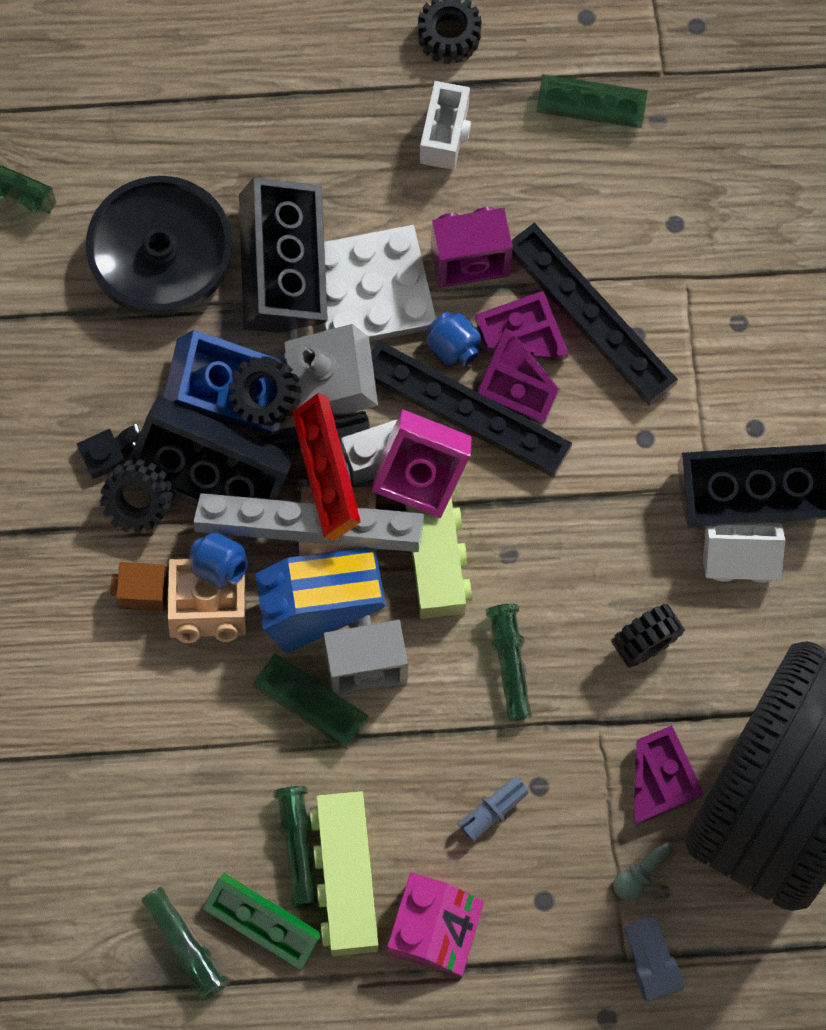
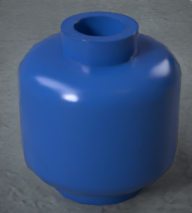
(453, 339)
(218, 560)

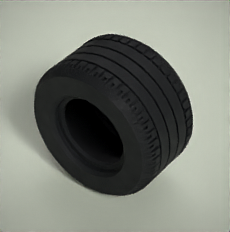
(770, 796)

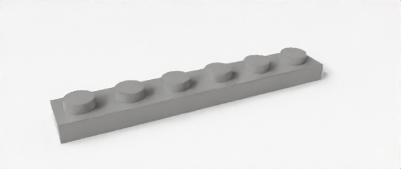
(301, 523)

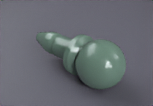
(630, 883)

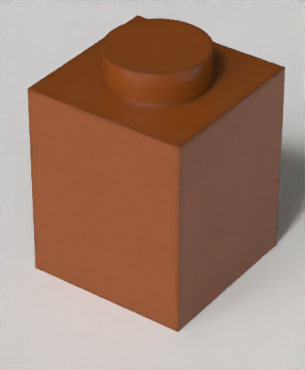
(140, 586)

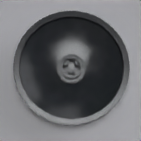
(159, 245)

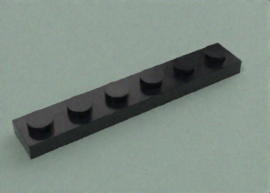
(592, 314)
(468, 410)

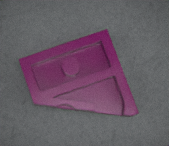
(530, 322)
(519, 380)
(662, 776)

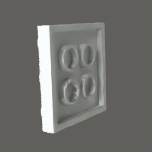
(378, 284)

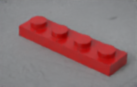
(326, 467)

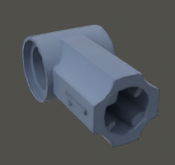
(655, 970)

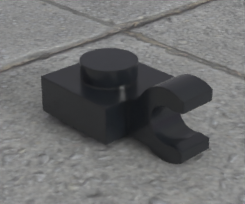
(105, 452)

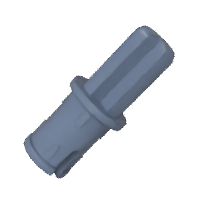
(493, 808)

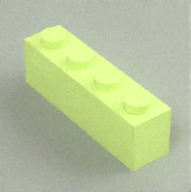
(438, 565)
(346, 874)

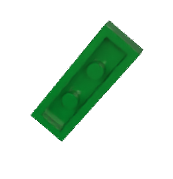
(262, 921)

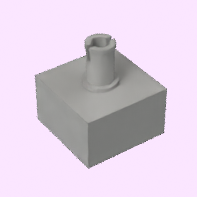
(336, 366)
(366, 656)

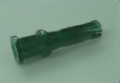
(508, 645)
(294, 826)
(193, 957)

